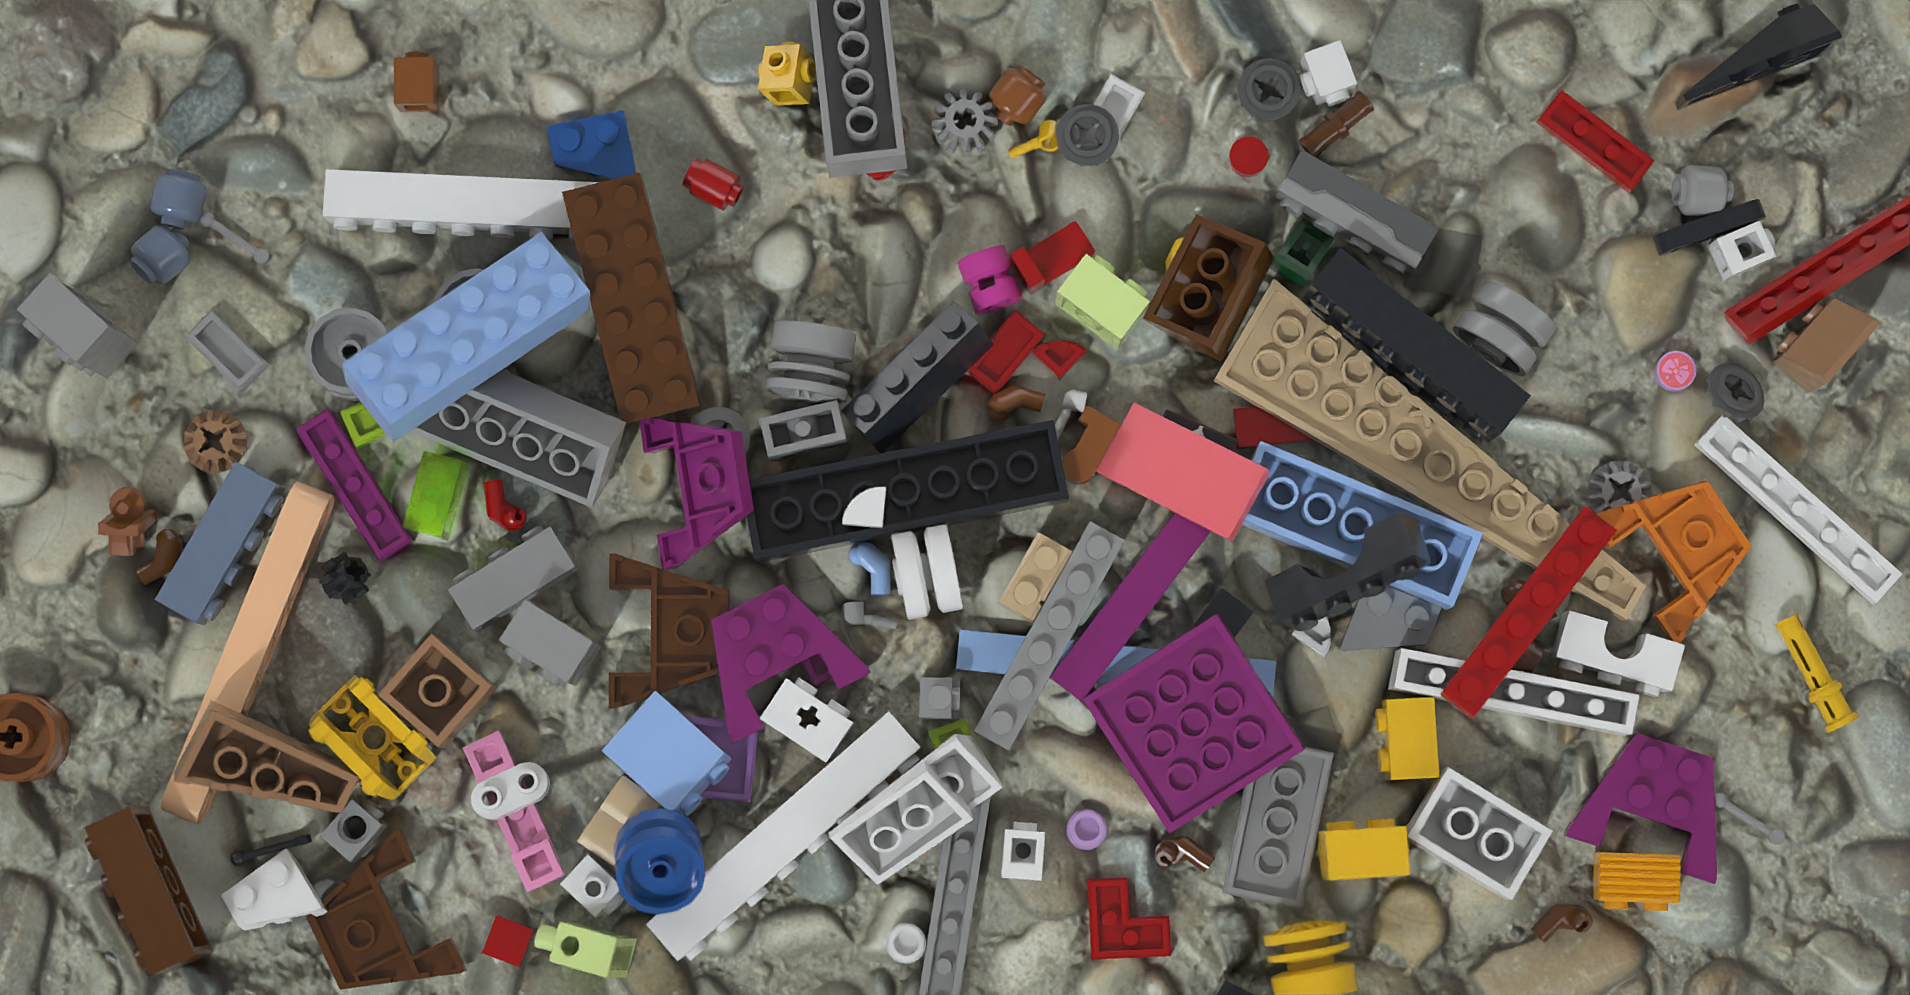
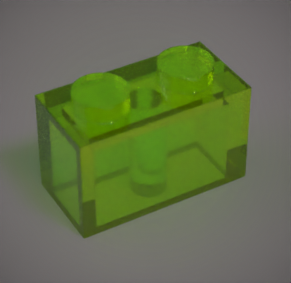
(435, 495)

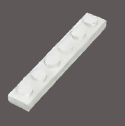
(1798, 509)

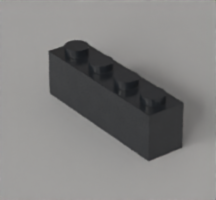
(917, 377)

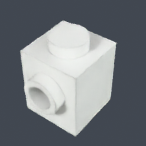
(1327, 74)
(594, 886)

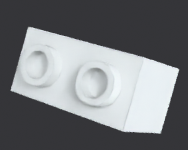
(784, 716)

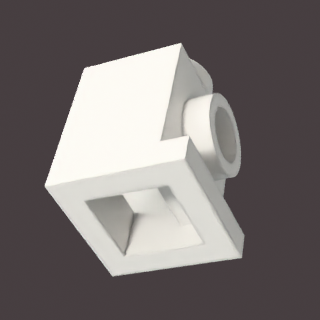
(1727, 255)
(1027, 868)

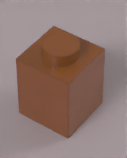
(416, 83)

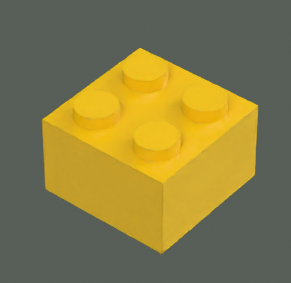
(1363, 852)

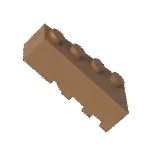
(260, 761)

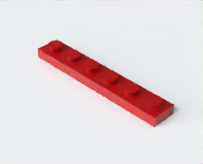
(1822, 274)
(1528, 612)

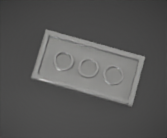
(1279, 831)

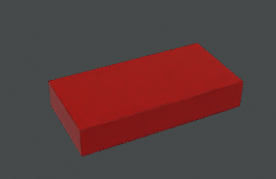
(1011, 347)
(1257, 425)

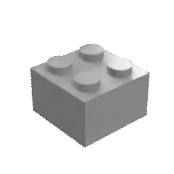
(549, 643)

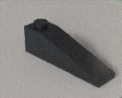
(1786, 42)

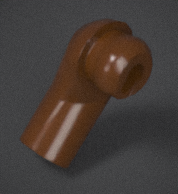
(1180, 850)

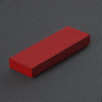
(1595, 141)

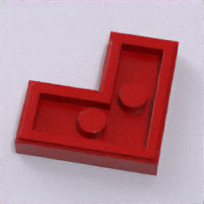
(1114, 932)

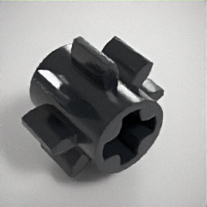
(345, 578)

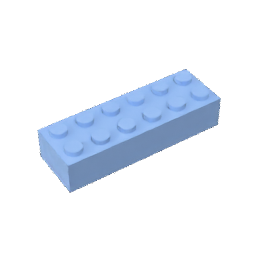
(466, 336)
(1328, 518)

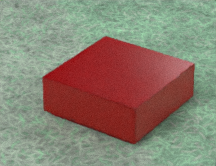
(508, 941)

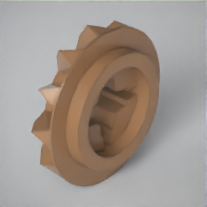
(233, 441)

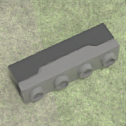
(1355, 213)

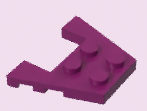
(710, 479)
(766, 640)
(1661, 786)

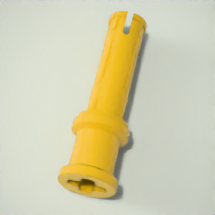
(1824, 691)

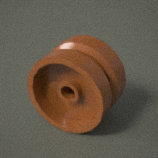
(43, 742)

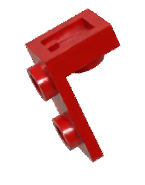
(1051, 257)

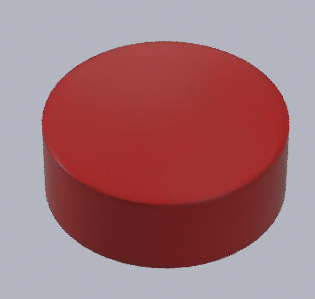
(1248, 156)

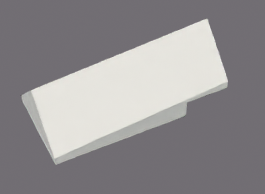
(918, 809)

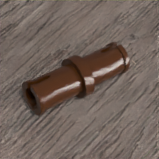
(1336, 124)

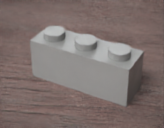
(512, 577)

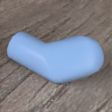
(876, 563)

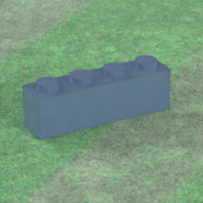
(220, 544)

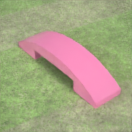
(523, 830)

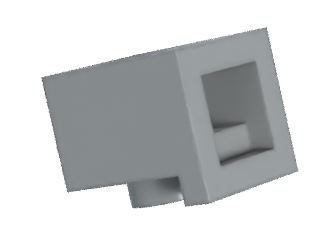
(939, 698)

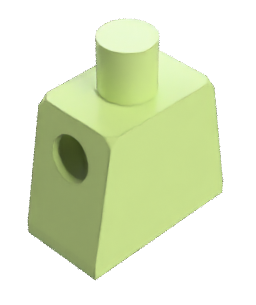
(598, 952)

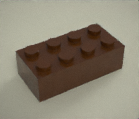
(147, 890)

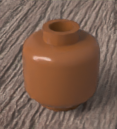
(1017, 96)

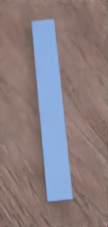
(996, 651)

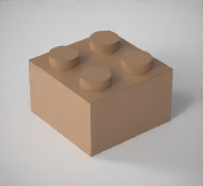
(438, 691)

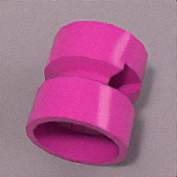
(988, 266)

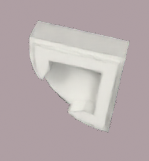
(866, 509)
(1317, 638)

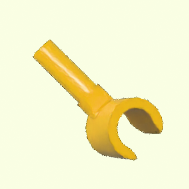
(1046, 140)

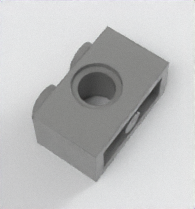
(803, 431)

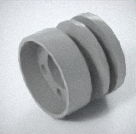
(810, 362)

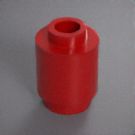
(713, 184)

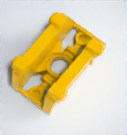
(352, 746)

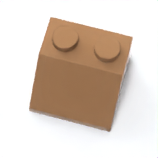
(1824, 343)

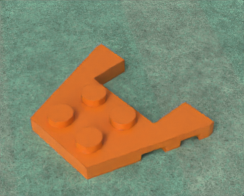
(1694, 539)

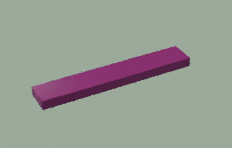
(1129, 606)

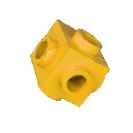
(787, 74)

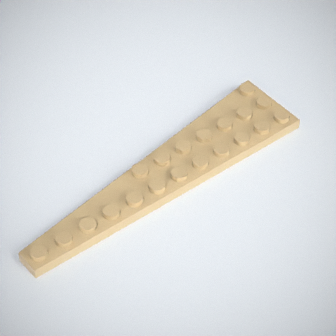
(1341, 399)

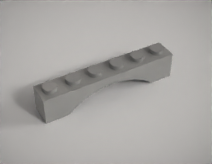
(1049, 636)

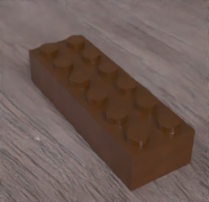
(631, 298)

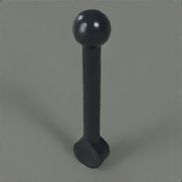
(238, 857)

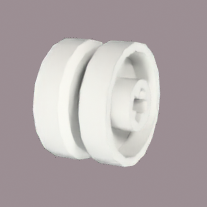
(926, 571)

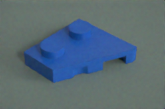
(594, 146)

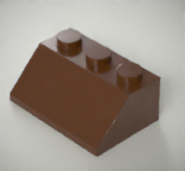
(1209, 287)

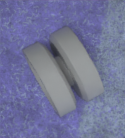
(1504, 328)
(333, 340)

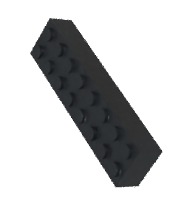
(924, 488)

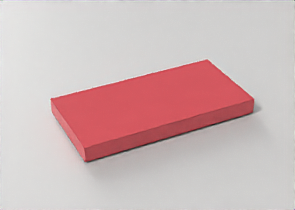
(1183, 472)

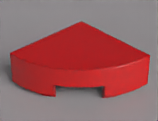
(1059, 356)

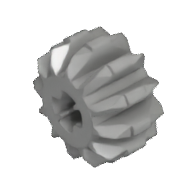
(959, 110)

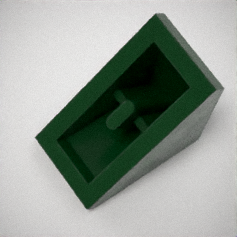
(1301, 253)

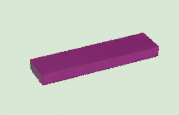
(354, 485)

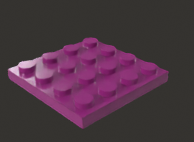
(1193, 723)

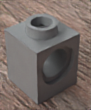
(338, 834)

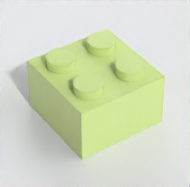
(1102, 300)

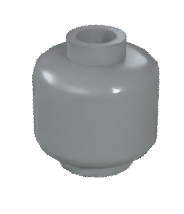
(1701, 190)

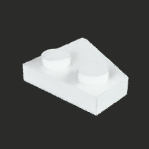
(273, 894)

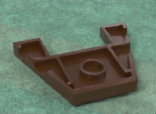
(680, 630)
(362, 932)

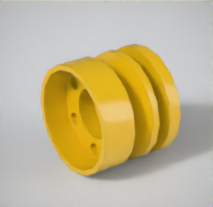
(1311, 959)

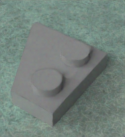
(1389, 622)

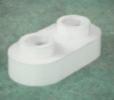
(509, 791)

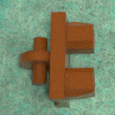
(127, 522)

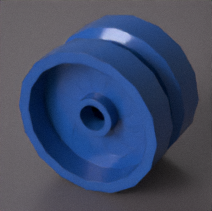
(659, 861)

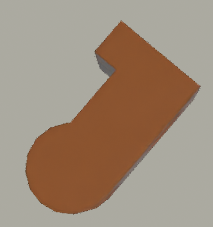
(1083, 461)

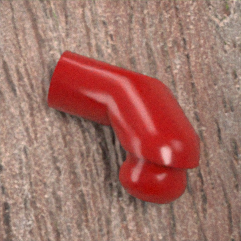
(500, 510)

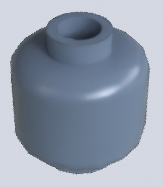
(178, 198)
(160, 254)

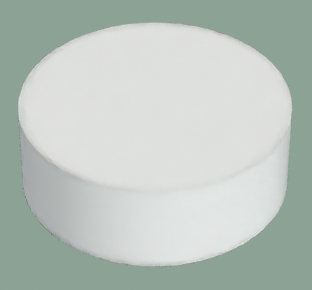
(906, 943)

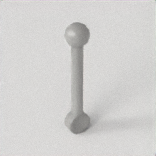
(261, 255)
(1774, 836)

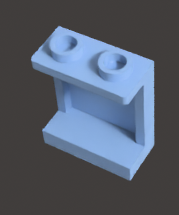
(667, 755)

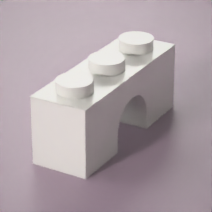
(1581, 646)

